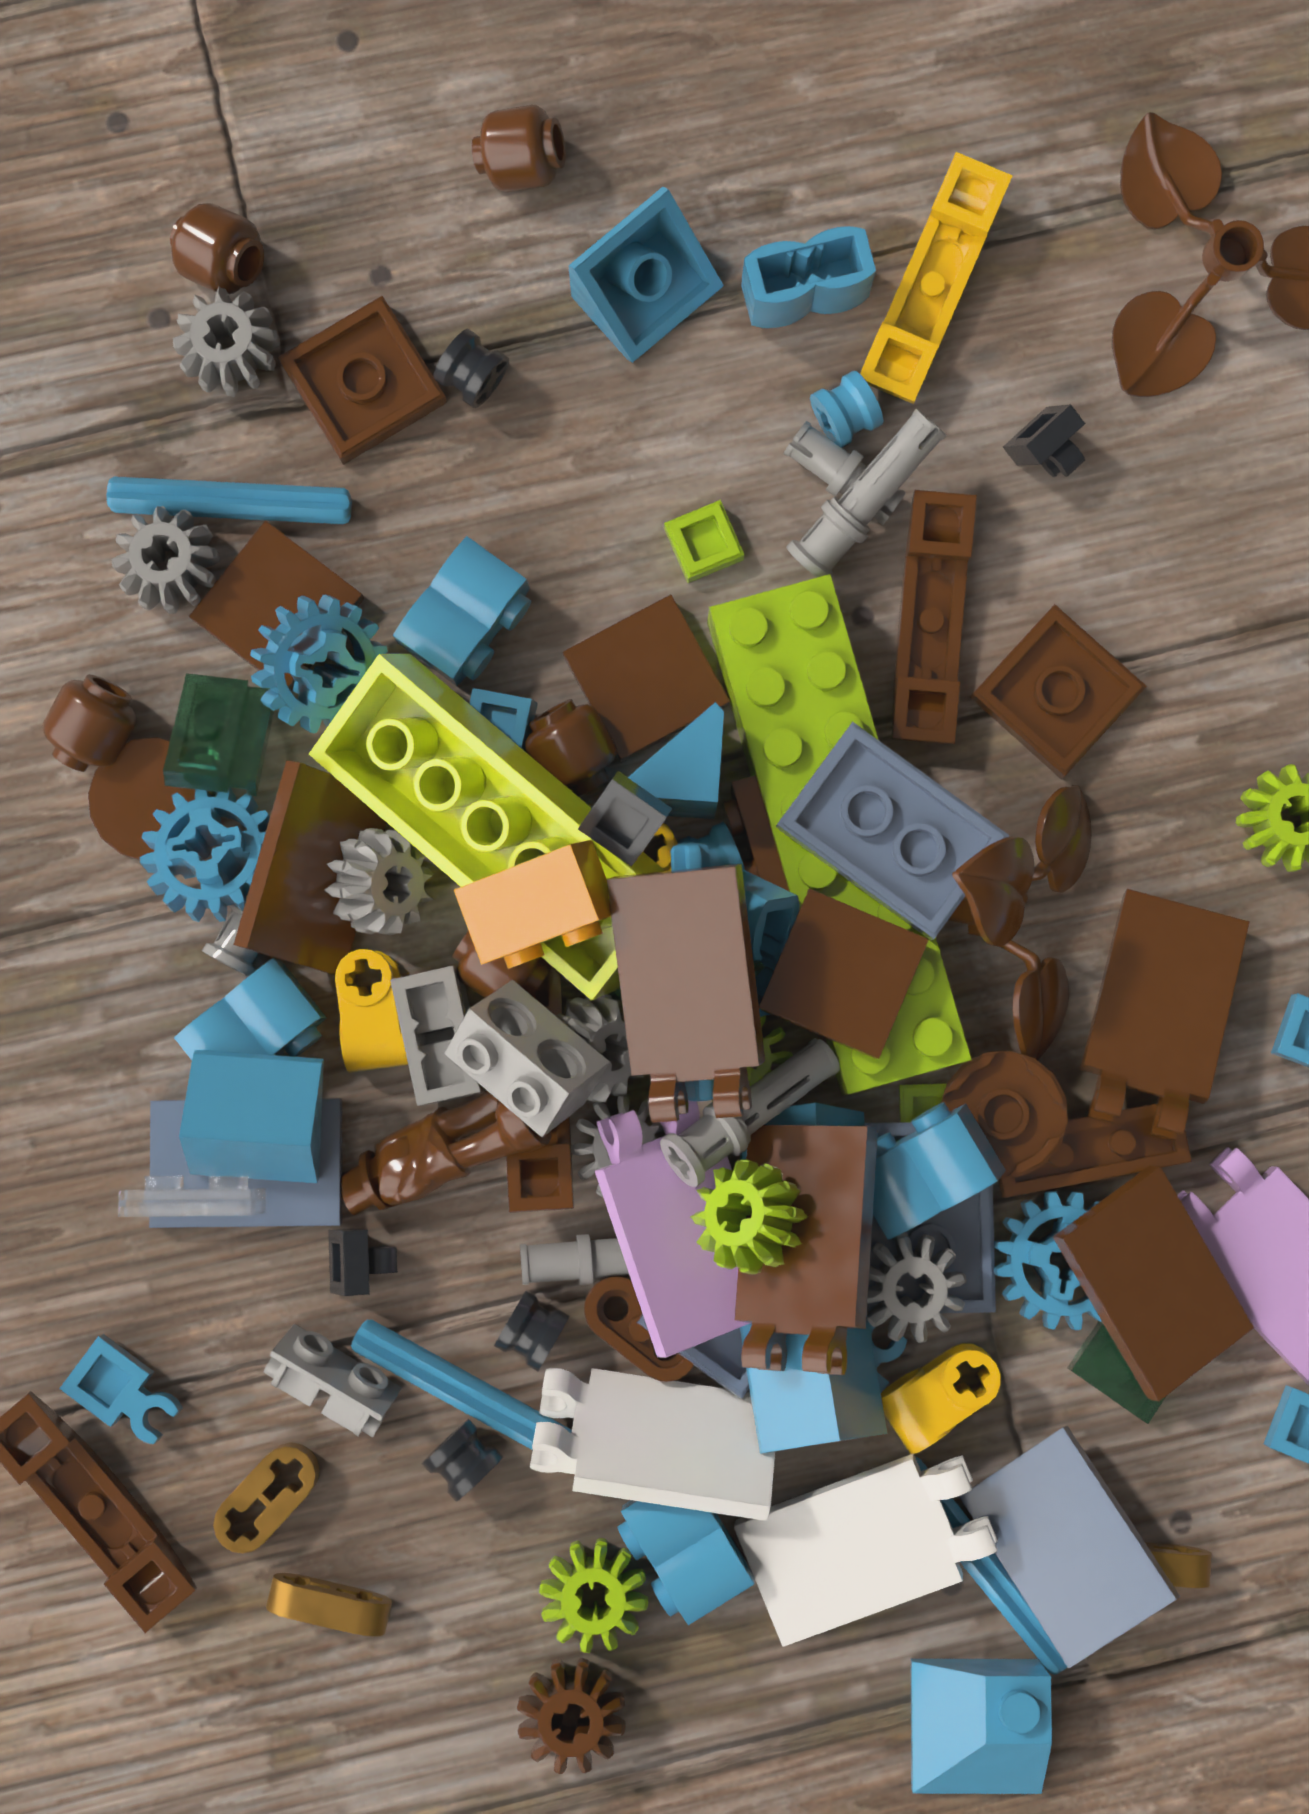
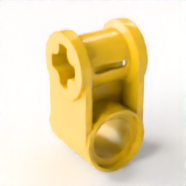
(368, 1022)
(927, 1404)

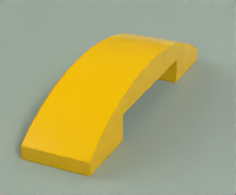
(935, 277)

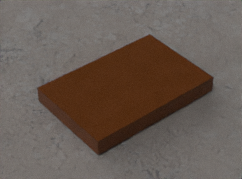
(287, 901)
(1153, 1282)

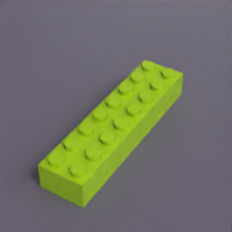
(792, 701)

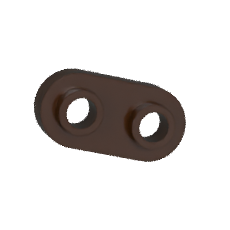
(626, 1334)

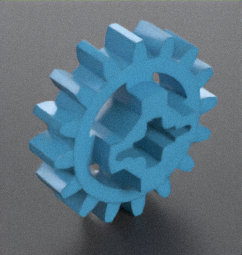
(328, 686)
(187, 840)
(1055, 1289)

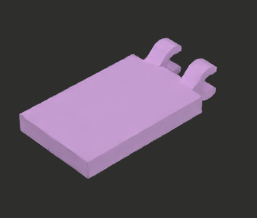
(650, 1207)
(1262, 1251)

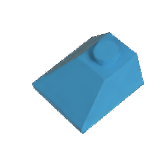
(979, 1726)

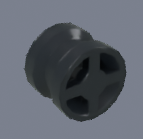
(471, 368)
(531, 1331)
(462, 1460)

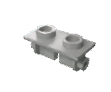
(358, 1391)

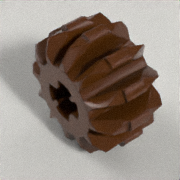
(588, 1732)

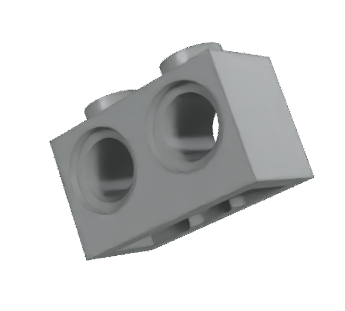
(429, 1015)
(526, 1057)

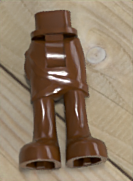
(428, 1153)

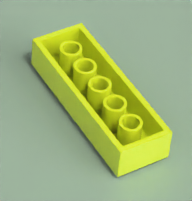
(463, 793)

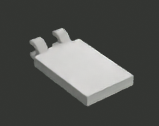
(655, 1442)
(861, 1545)

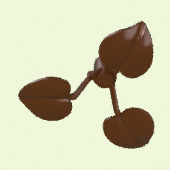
(1154, 337)
(995, 902)

